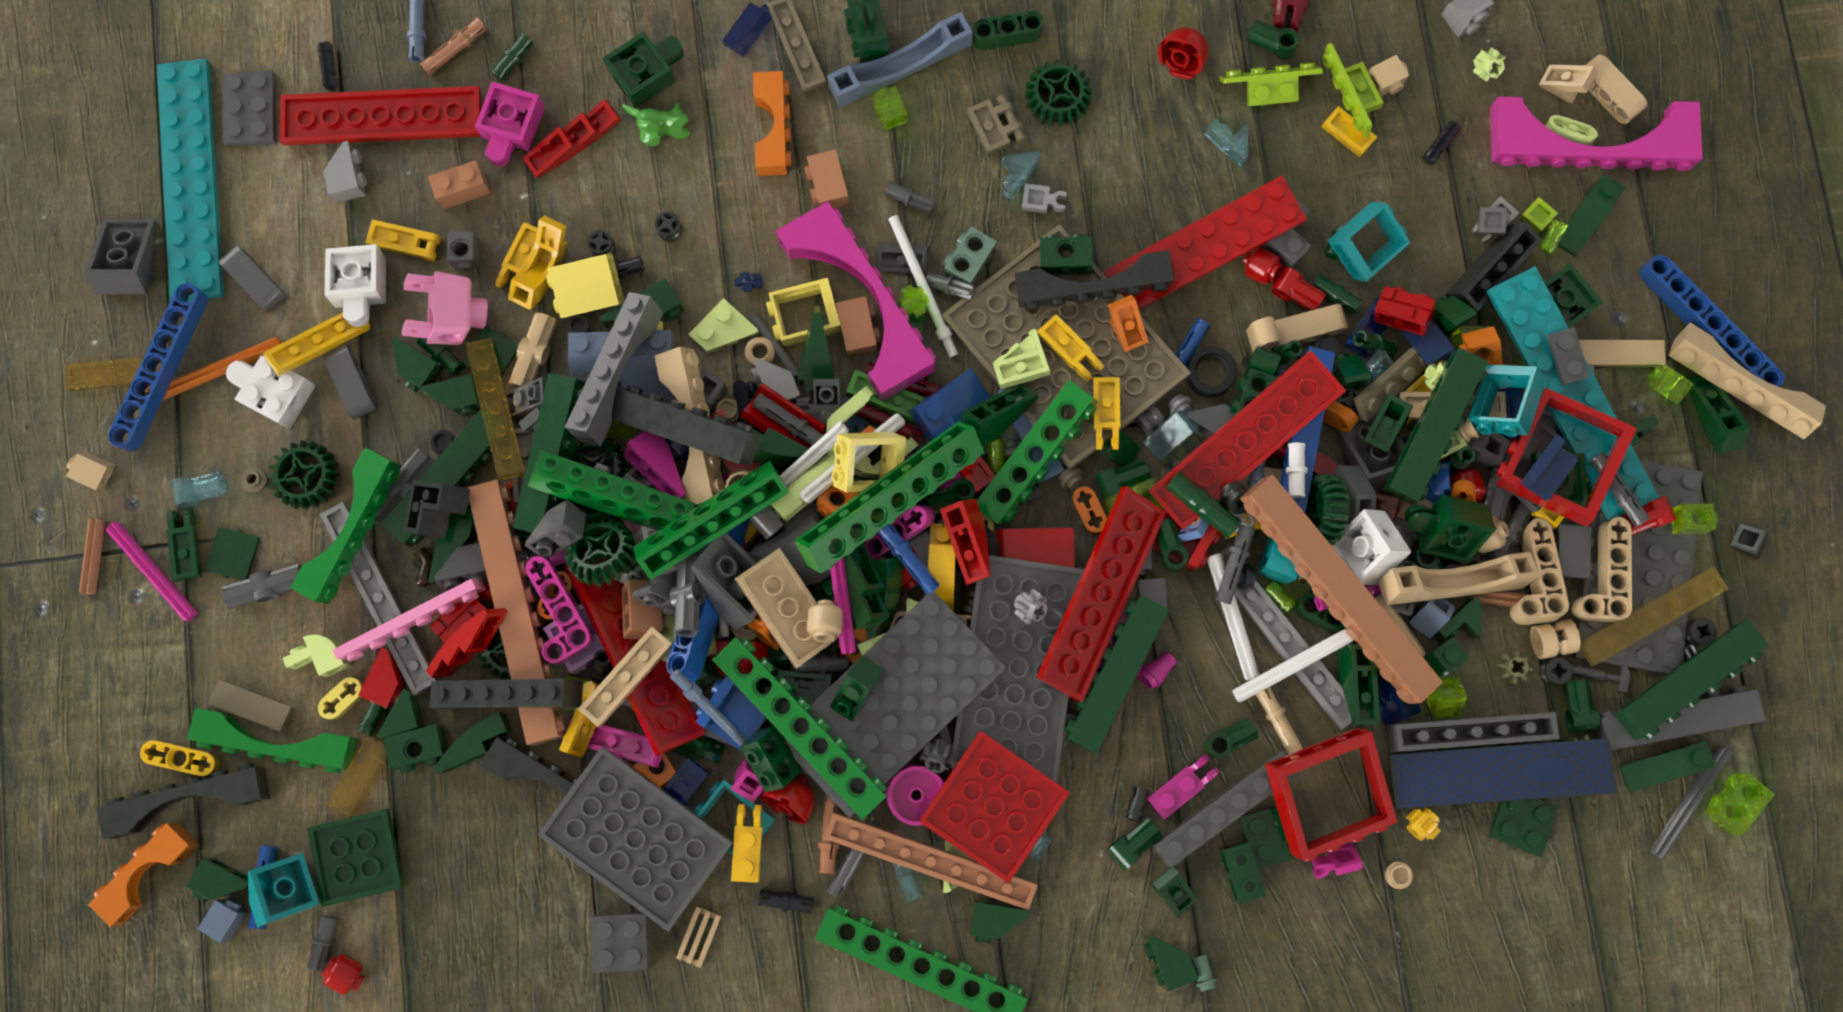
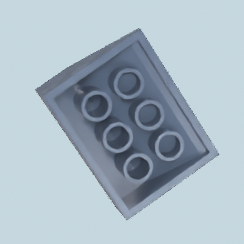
(640, 367)

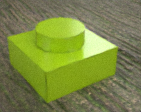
(1538, 215)

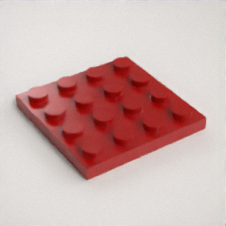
(994, 806)

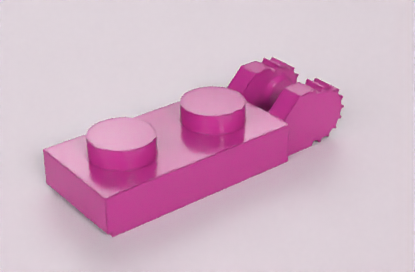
(1180, 788)

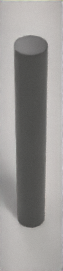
(779, 349)

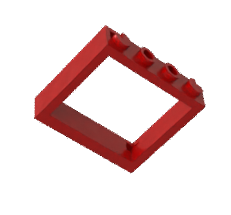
(1558, 504)
(1313, 755)

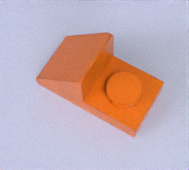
(1127, 323)

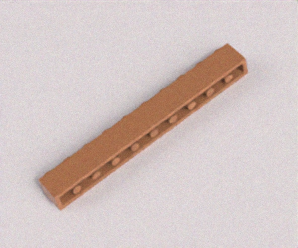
(510, 590)
(1340, 590)

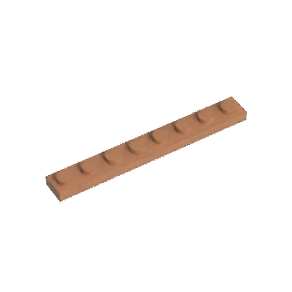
(928, 860)

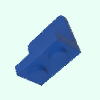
(735, 708)

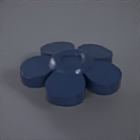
(748, 281)

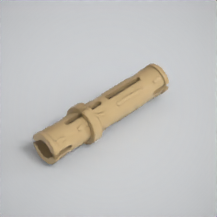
(1276, 715)

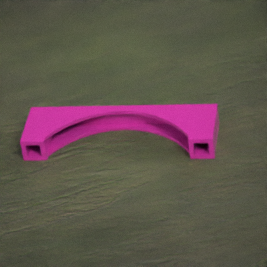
(1523, 139)
(824, 238)

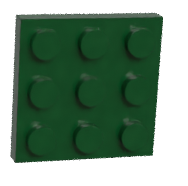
(355, 857)

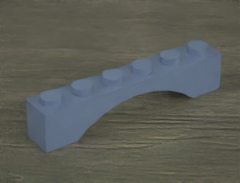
(865, 78)

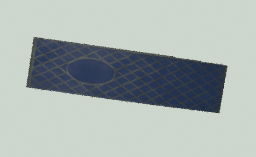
(1502, 773)

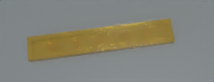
(495, 409)
(1653, 616)

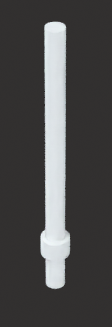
(943, 332)

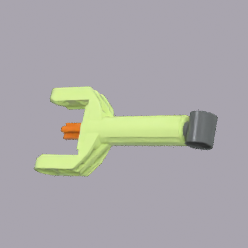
(771, 518)

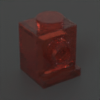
(1387, 504)

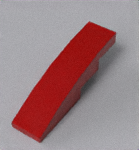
(572, 139)
(469, 638)

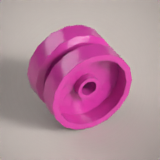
(899, 789)

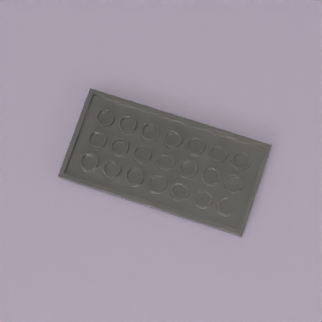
(1658, 565)
(927, 679)
(1016, 705)

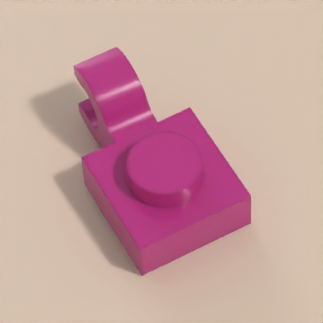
(1341, 861)

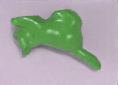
(657, 123)

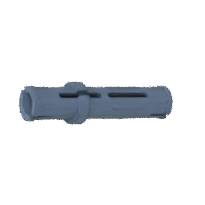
(416, 30)

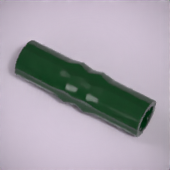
(1203, 504)

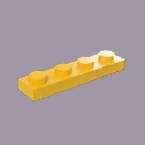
(312, 344)

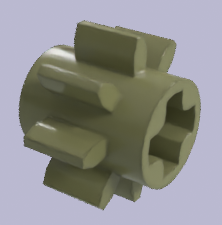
(1520, 671)

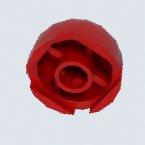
(1184, 52)
(793, 800)

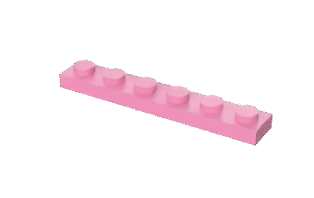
(417, 616)

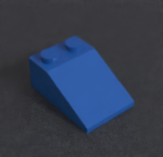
(947, 404)

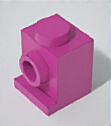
(746, 782)

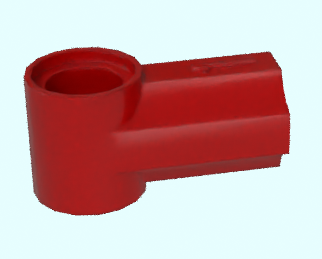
(1292, 287)
(1660, 513)

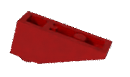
(968, 539)

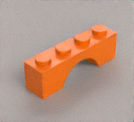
(772, 152)
(120, 897)

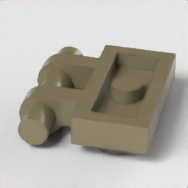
(989, 127)

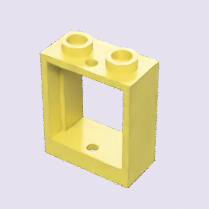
(798, 292)
(845, 447)

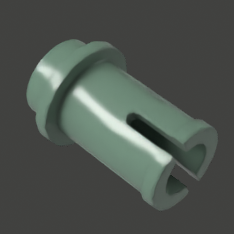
(1204, 973)

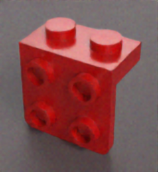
(1195, 548)

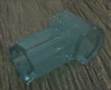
(189, 490)

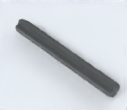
(1690, 803)

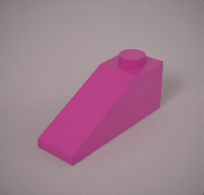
(654, 460)

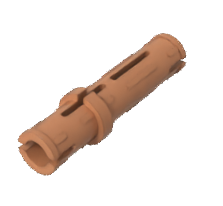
(453, 46)
(828, 848)

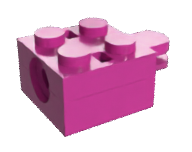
(508, 121)

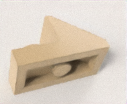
(1568, 80)

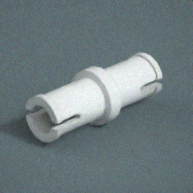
(1296, 470)

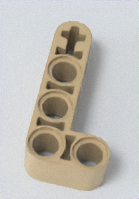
(1300, 327)
(1539, 539)
(1607, 569)

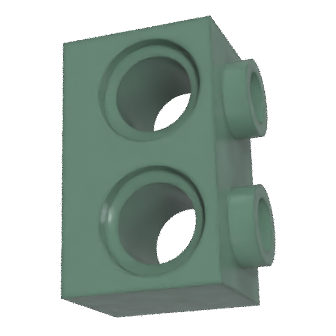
(974, 260)

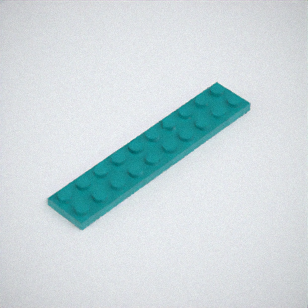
(190, 177)
(1529, 317)

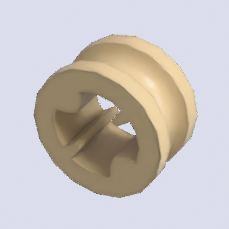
(1468, 430)

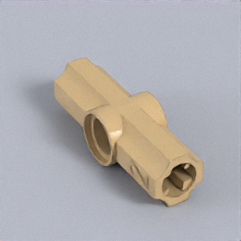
(533, 350)

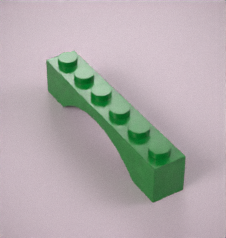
(372, 481)
(222, 729)

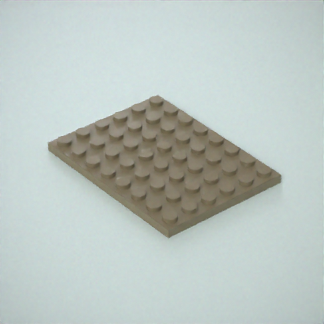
(994, 323)

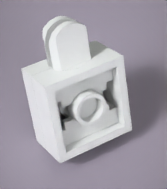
(355, 280)
(260, 386)
(1371, 546)

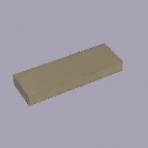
(251, 705)

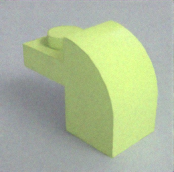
(320, 652)

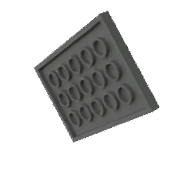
(635, 838)

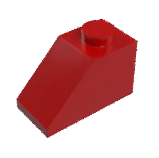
(383, 680)

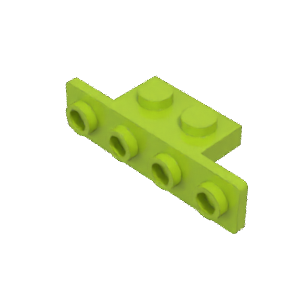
(1271, 85)
(1356, 87)

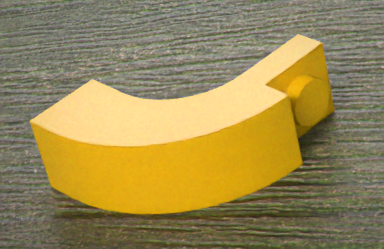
(549, 250)
(942, 563)

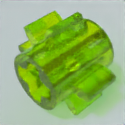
(913, 300)

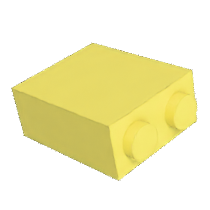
(585, 285)

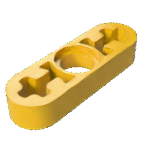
(191, 755)

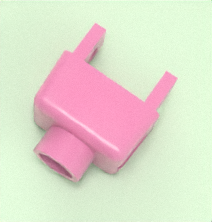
(449, 308)

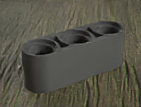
(252, 278)
(350, 381)

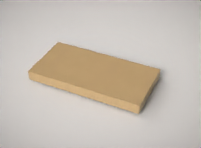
(782, 605)

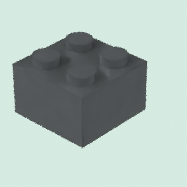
(621, 942)

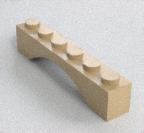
(1707, 358)
(680, 374)
(1421, 584)

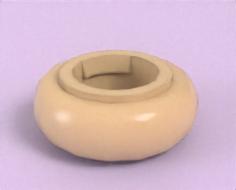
(759, 341)

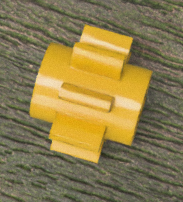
(1423, 824)

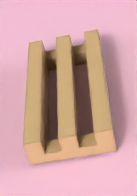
(690, 958)

